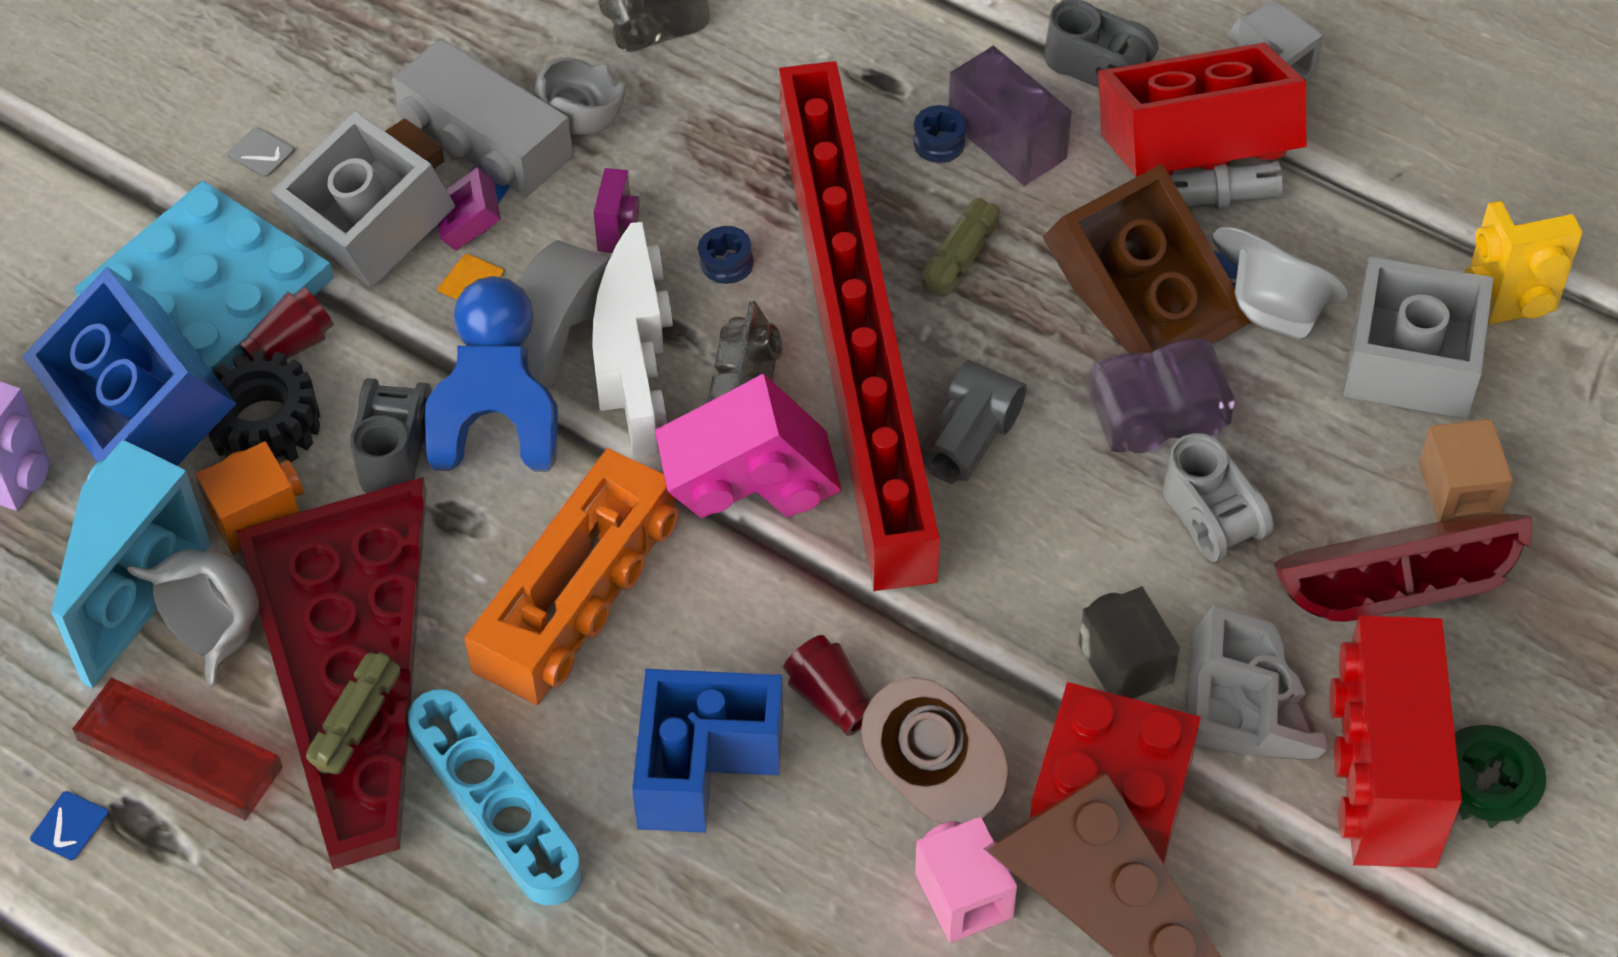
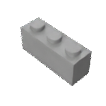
(483, 117)

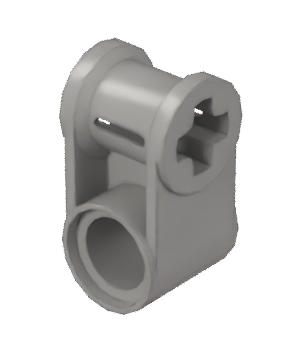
(1219, 506)

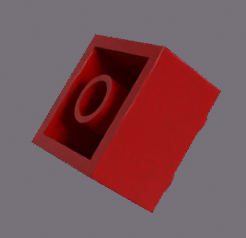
(1134, 742)

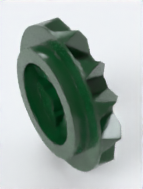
(1520, 778)

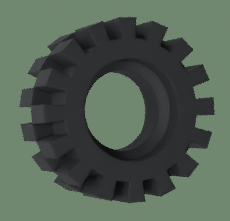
(267, 382)

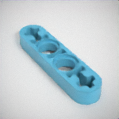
(486, 799)

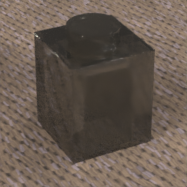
(1128, 644)

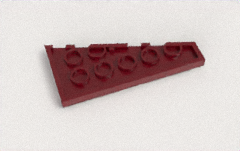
(328, 595)

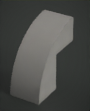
(562, 293)

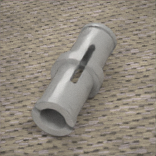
(1229, 184)

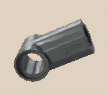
(975, 411)

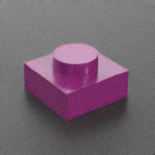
(614, 209)
(474, 210)

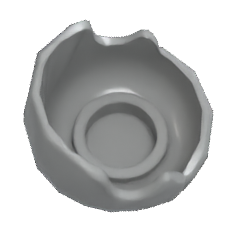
(581, 93)

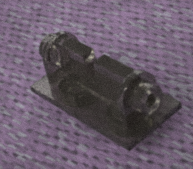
(747, 349)

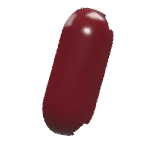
(1405, 567)

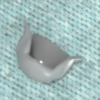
(204, 603)

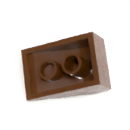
(1146, 266)

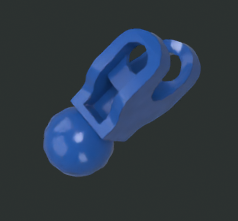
(491, 377)

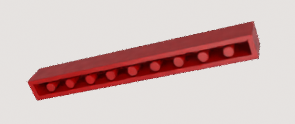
(858, 331)

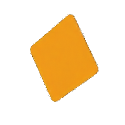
(466, 272)

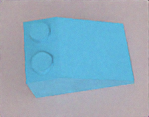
(126, 515)

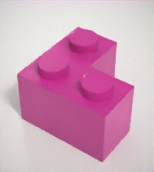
(748, 445)

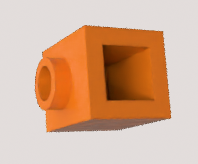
(248, 491)

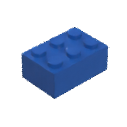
(127, 373)

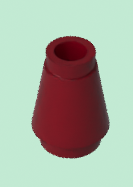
(289, 327)
(828, 682)

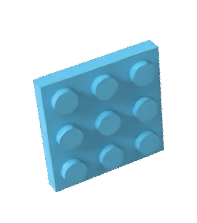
(215, 270)

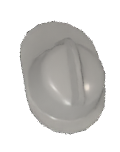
(1275, 286)

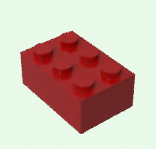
(1203, 109)
(1395, 742)

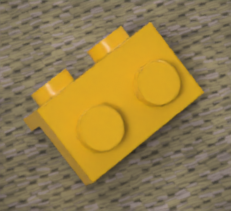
(1526, 261)

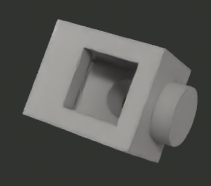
(1283, 32)

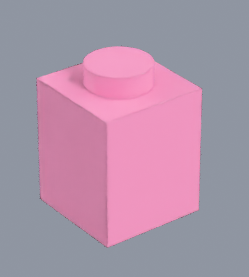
(963, 880)

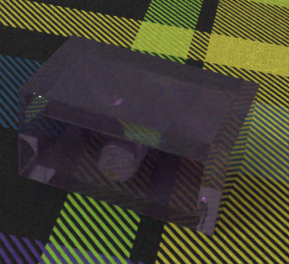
(1010, 115)

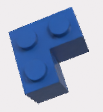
(698, 727)

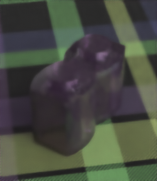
(1161, 395)

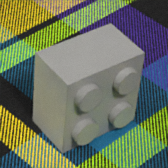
(363, 198)
(1418, 337)

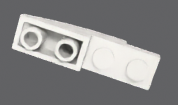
(629, 335)

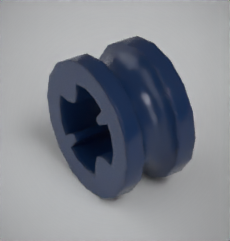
(929, 124)
(734, 265)

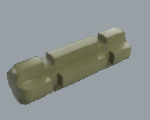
(960, 247)
(353, 713)

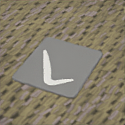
(260, 152)

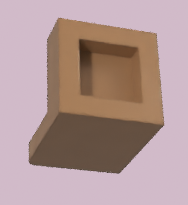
(1465, 470)

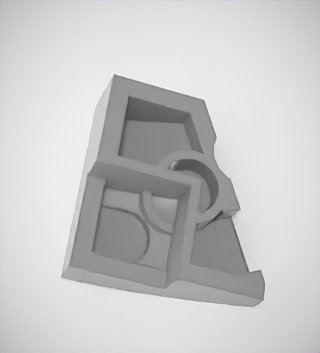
(1247, 690)

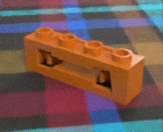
(631, 517)

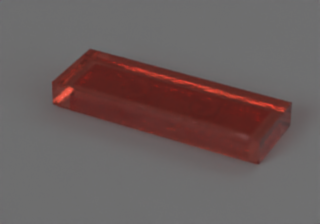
(178, 748)

